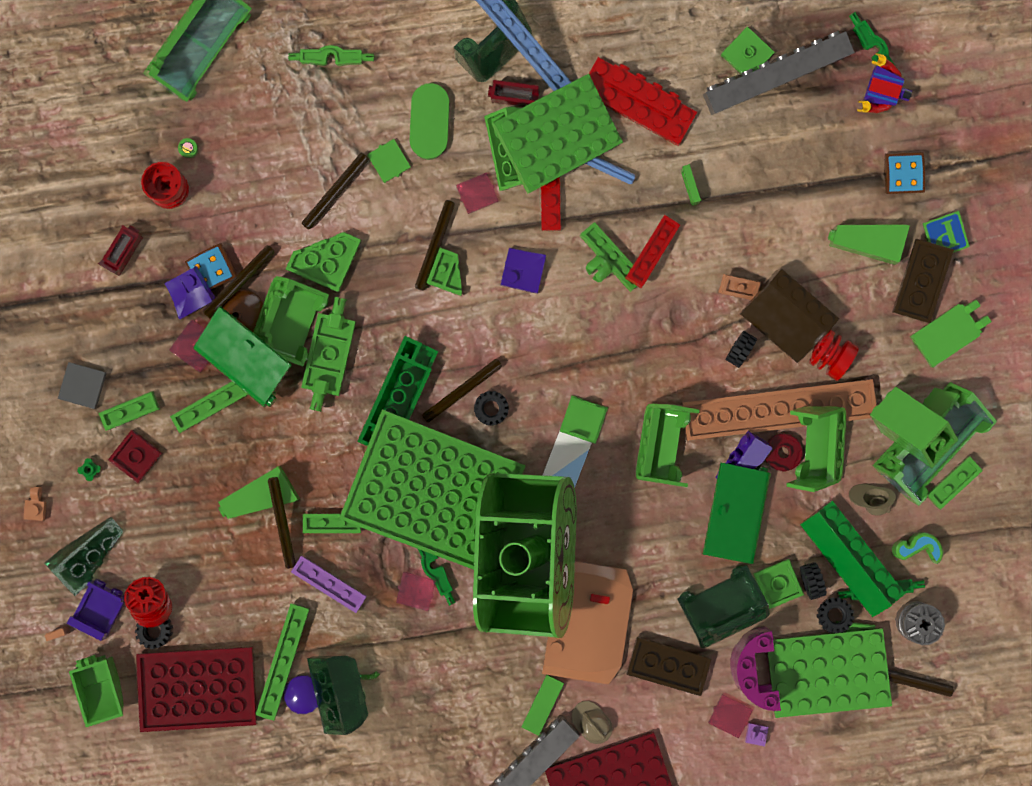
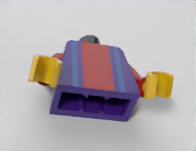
(884, 87)

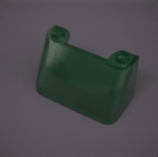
(492, 53)
(724, 608)

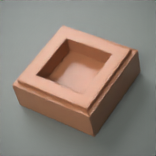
(57, 633)

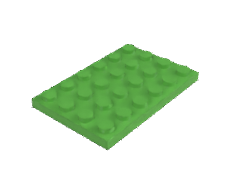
(557, 133)
(830, 672)

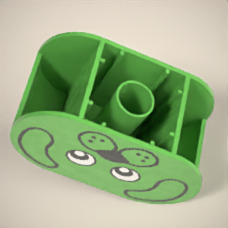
(524, 554)

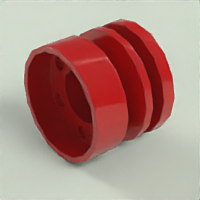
(156, 179)
(835, 356)
(148, 602)

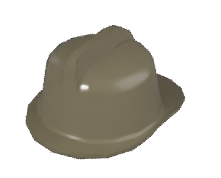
(873, 498)
(591, 722)

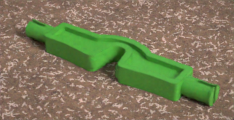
(320, 56)

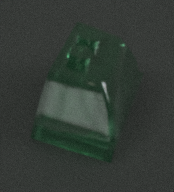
(338, 693)

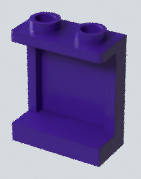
(97, 610)

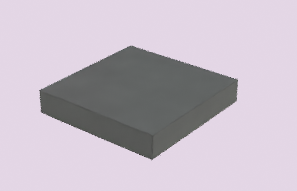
(82, 385)

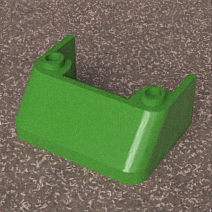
(660, 443)
(823, 447)

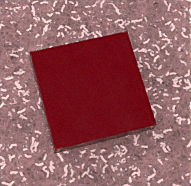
(135, 456)

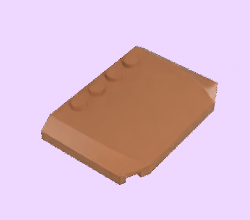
(596, 631)

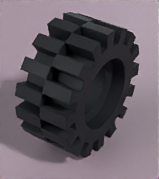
(741, 349)
(491, 396)
(813, 580)
(846, 610)
(153, 643)

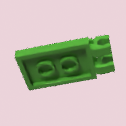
(949, 333)

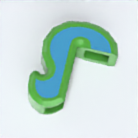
(916, 543)

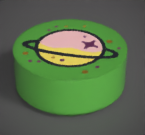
(188, 148)

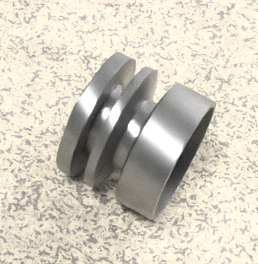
(911, 616)

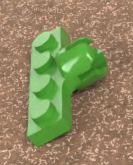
(608, 257)

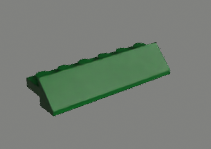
(402, 384)
(852, 559)

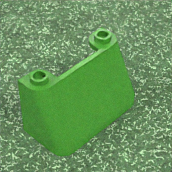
(288, 317)

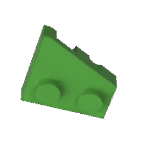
(446, 272)

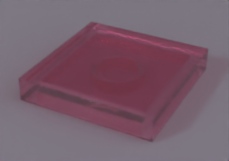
(185, 343)

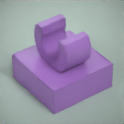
(756, 734)

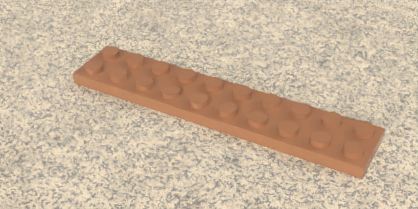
(772, 409)

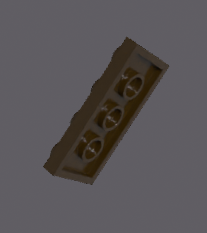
(923, 280)
(668, 666)

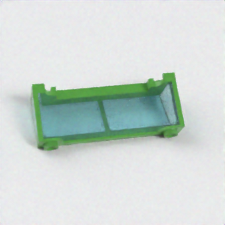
(195, 44)
(912, 475)

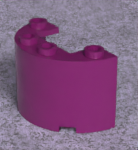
(744, 668)

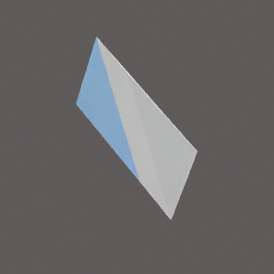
(567, 457)

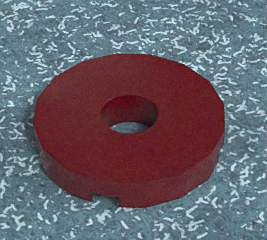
(794, 452)

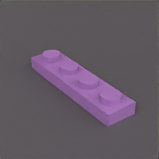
(328, 584)

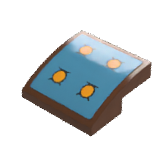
(904, 172)
(213, 266)

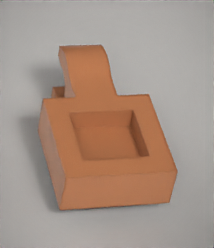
(35, 508)

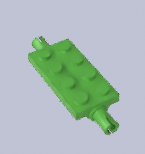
(328, 354)

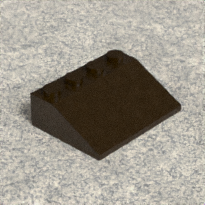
(789, 315)

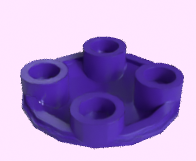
(300, 695)

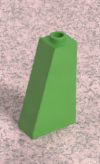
(872, 241)
(257, 496)

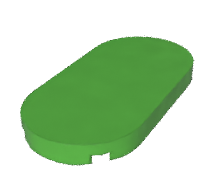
(429, 121)

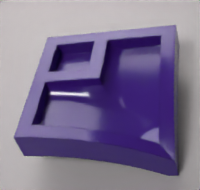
(523, 270)
(189, 292)

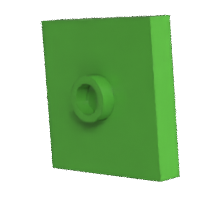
(747, 52)
(778, 583)

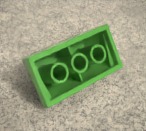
(505, 172)

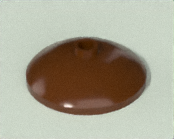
(247, 306)

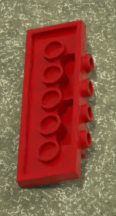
(642, 101)

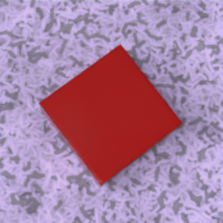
(599, 599)

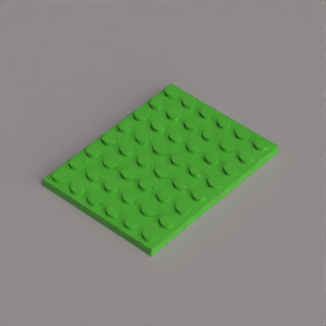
(422, 488)

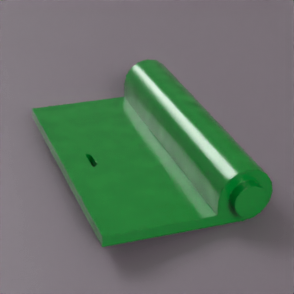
(242, 357)
(737, 513)

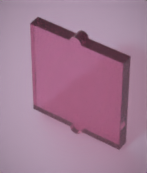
(477, 193)
(416, 591)
(730, 716)

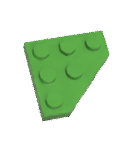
(326, 260)

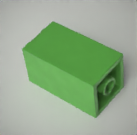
(914, 427)

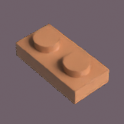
(739, 287)

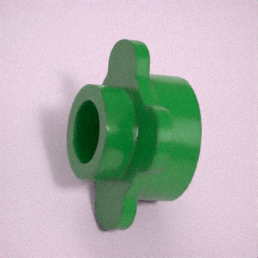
(88, 463)

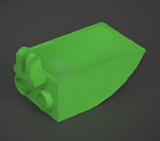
(97, 689)

